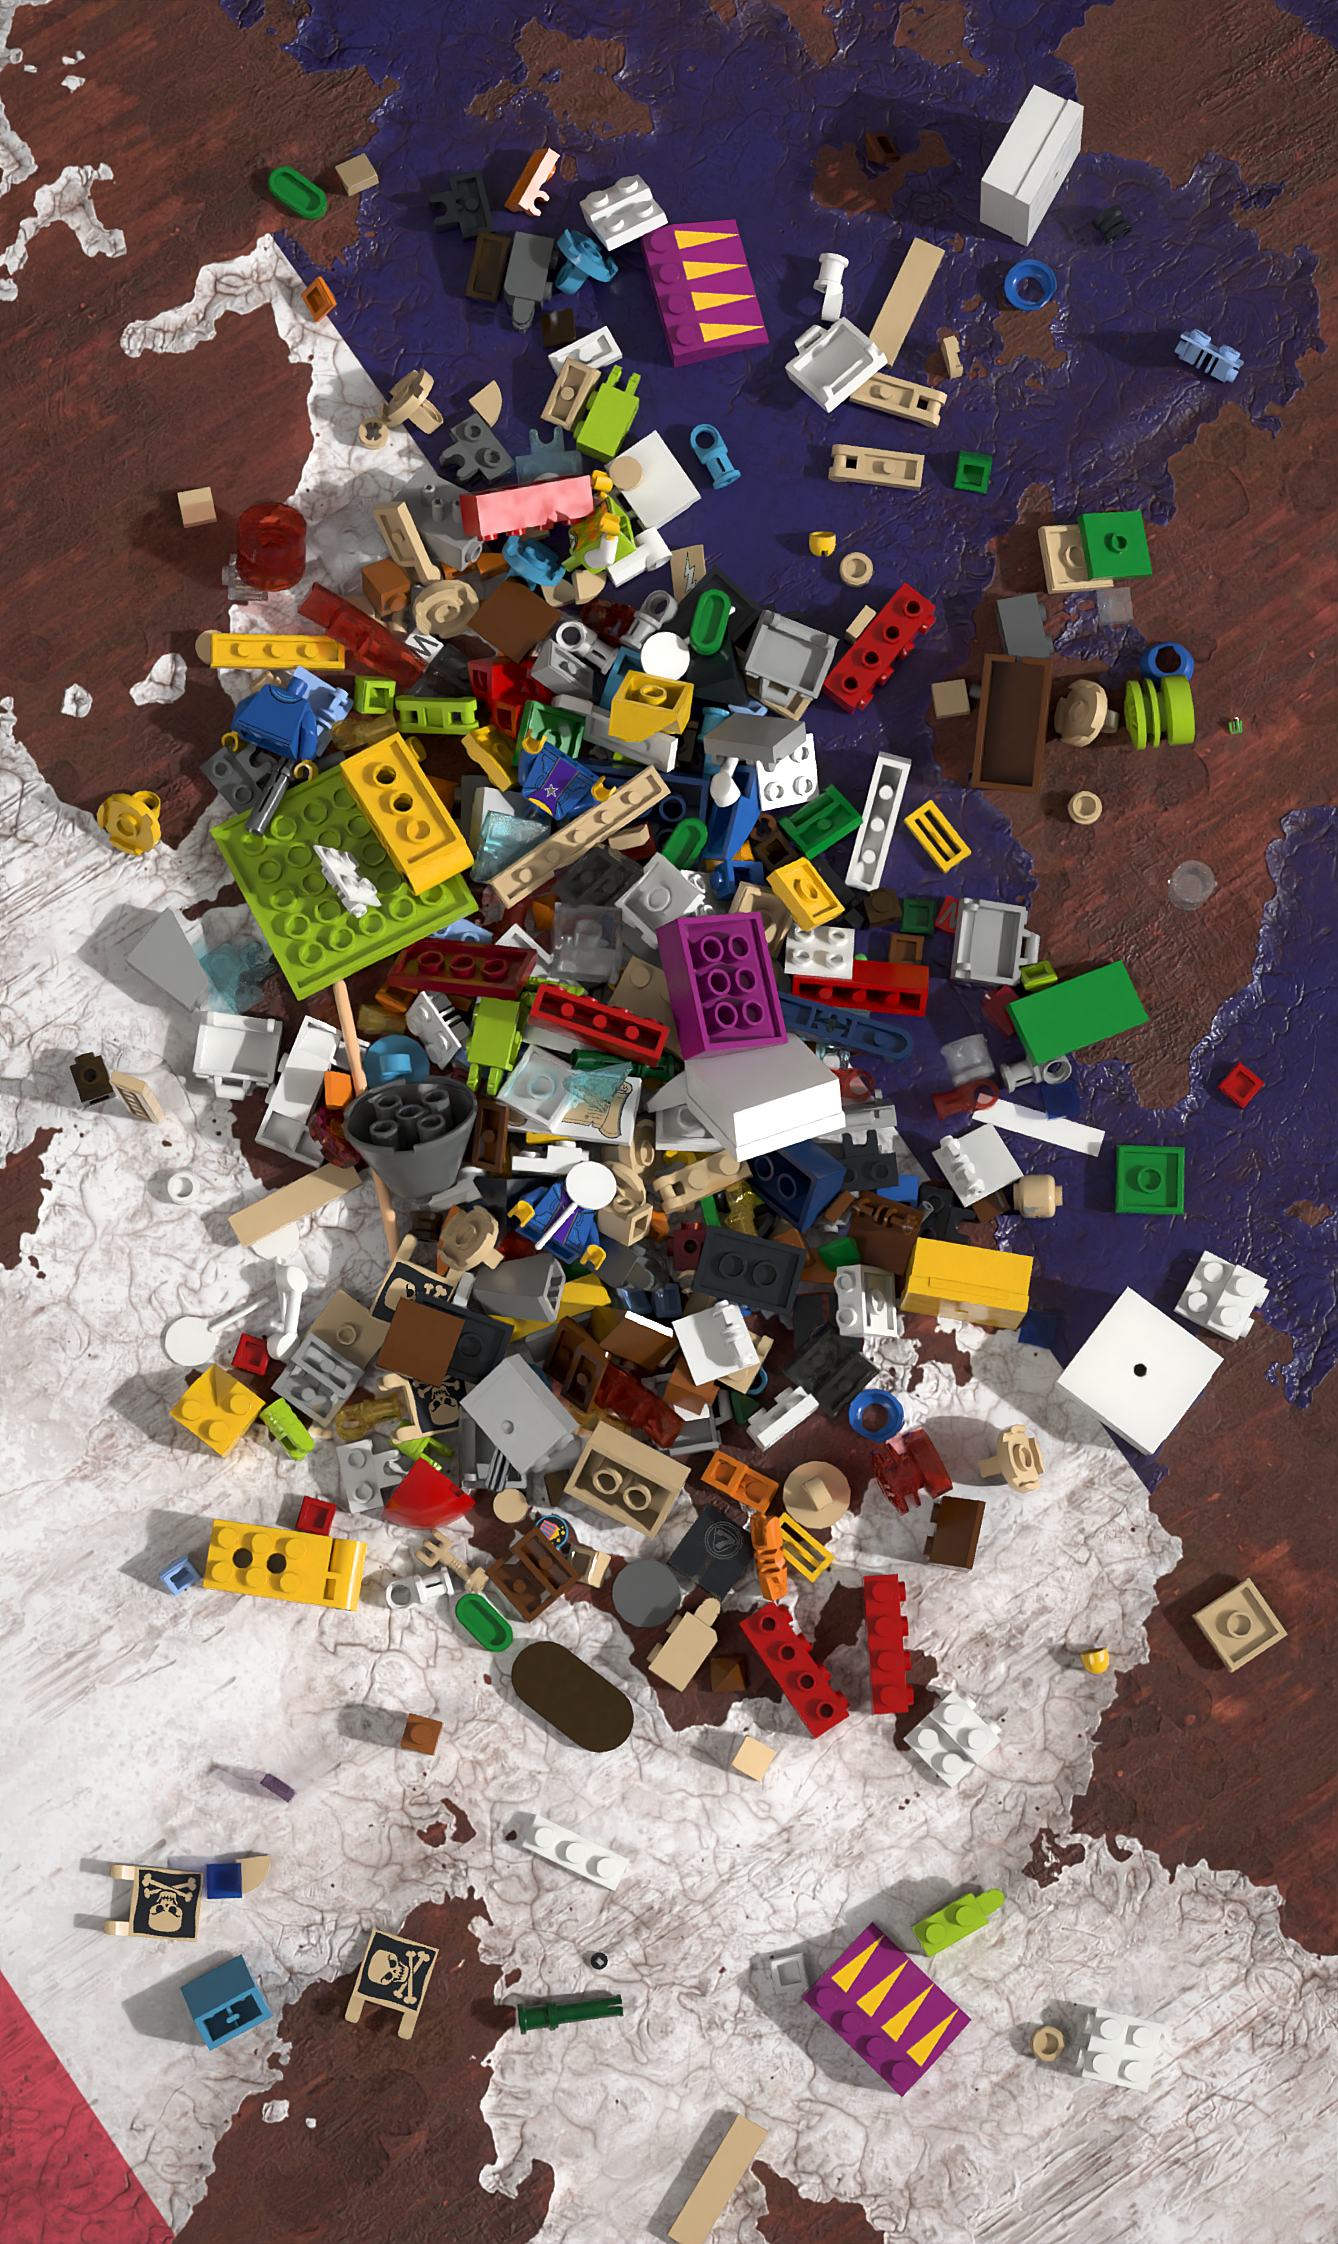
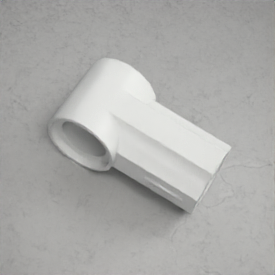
(649, 555)
(462, 1193)

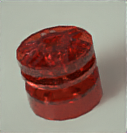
(271, 546)
(910, 1471)

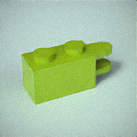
(608, 418)
(495, 1041)
(956, 1920)

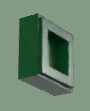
(917, 916)

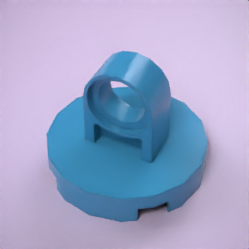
(582, 261)
(532, 562)
(395, 1059)

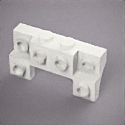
(299, 1090)

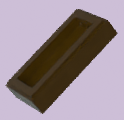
(488, 266)

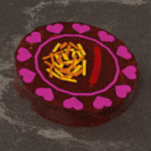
(327, 1128)

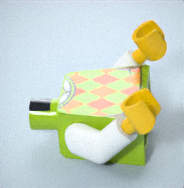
(602, 536)

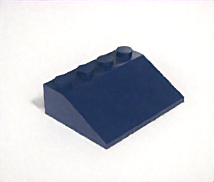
(686, 799)

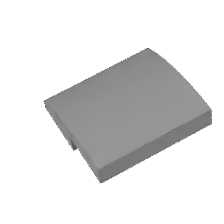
(318, 1380)

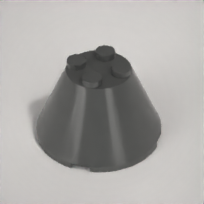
(413, 1133)

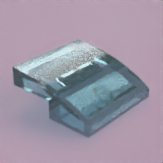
(504, 841)

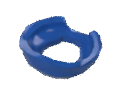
(1030, 269)
(1149, 669)
(886, 1399)

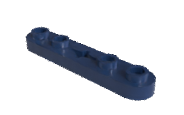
(863, 1035)

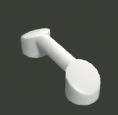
(722, 786)
(294, 1282)

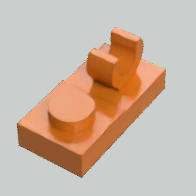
(537, 171)

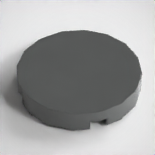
(646, 1593)

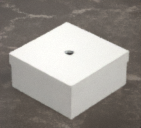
(1031, 164)
(764, 1098)
(1138, 1372)

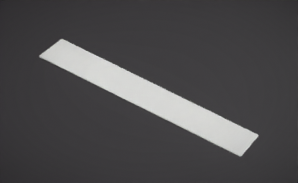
(1035, 1124)

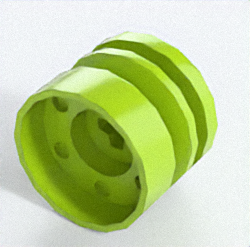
(1156, 712)

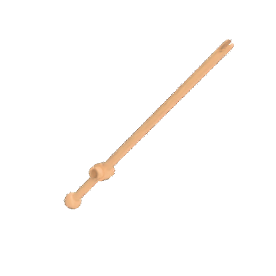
(360, 1087)

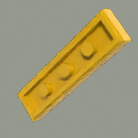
(275, 652)

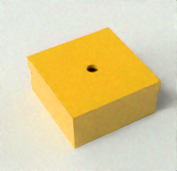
(967, 1283)

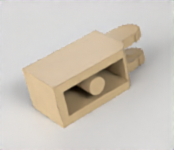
(687, 1646)

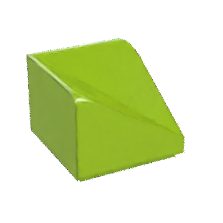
(374, 694)

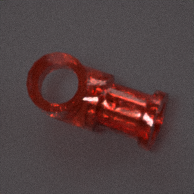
(513, 915)
(847, 1076)
(965, 1099)

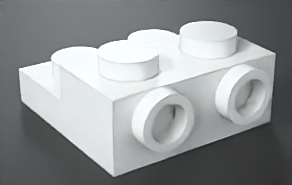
(622, 212)
(658, 898)
(559, 1161)
(1222, 1297)
(866, 1301)
(772, 1425)
(953, 1737)
(1119, 2049)

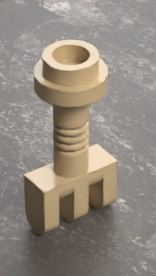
(475, 1580)

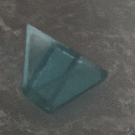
(598, 1086)

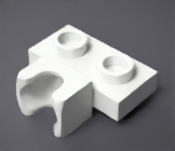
(366, 1474)

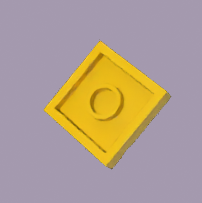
(495, 755)
(805, 894)

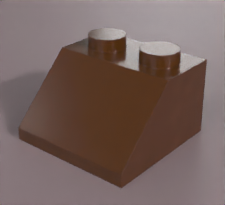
(630, 1337)
(955, 1533)

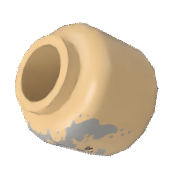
(1037, 1196)

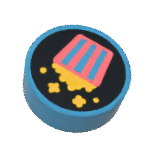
(554, 1529)

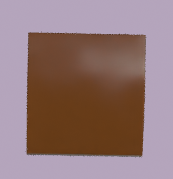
(514, 619)
(488, 1135)
(420, 1342)
(575, 1363)
(532, 1574)

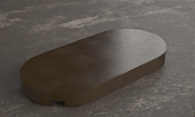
(572, 1696)

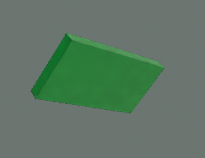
(1077, 1013)

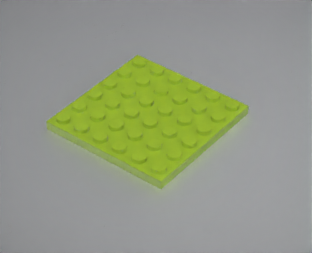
(298, 907)

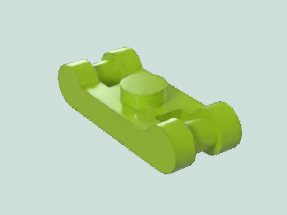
(436, 715)

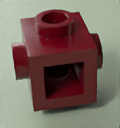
(676, 1246)

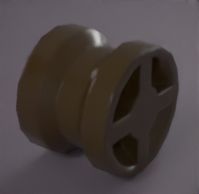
(425, 1226)

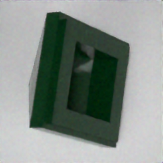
(742, 1407)

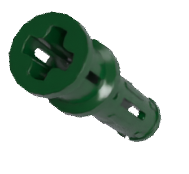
(587, 1060)
(552, 2014)

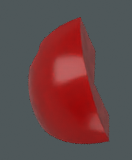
(506, 688)
(426, 1500)

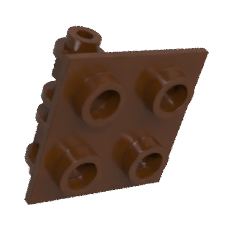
(884, 1231)

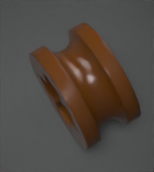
(772, 826)

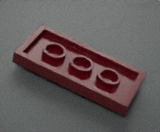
(463, 968)

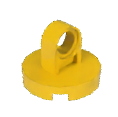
(131, 822)

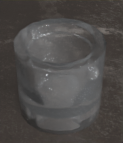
(1191, 885)
(968, 1059)

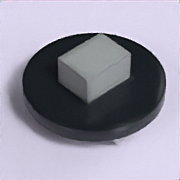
(599, 1960)

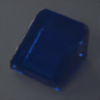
(223, 1880)

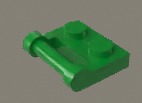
(823, 828)

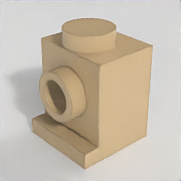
(624, 1220)

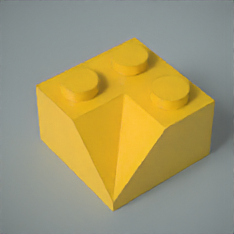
(649, 705)
(218, 1409)

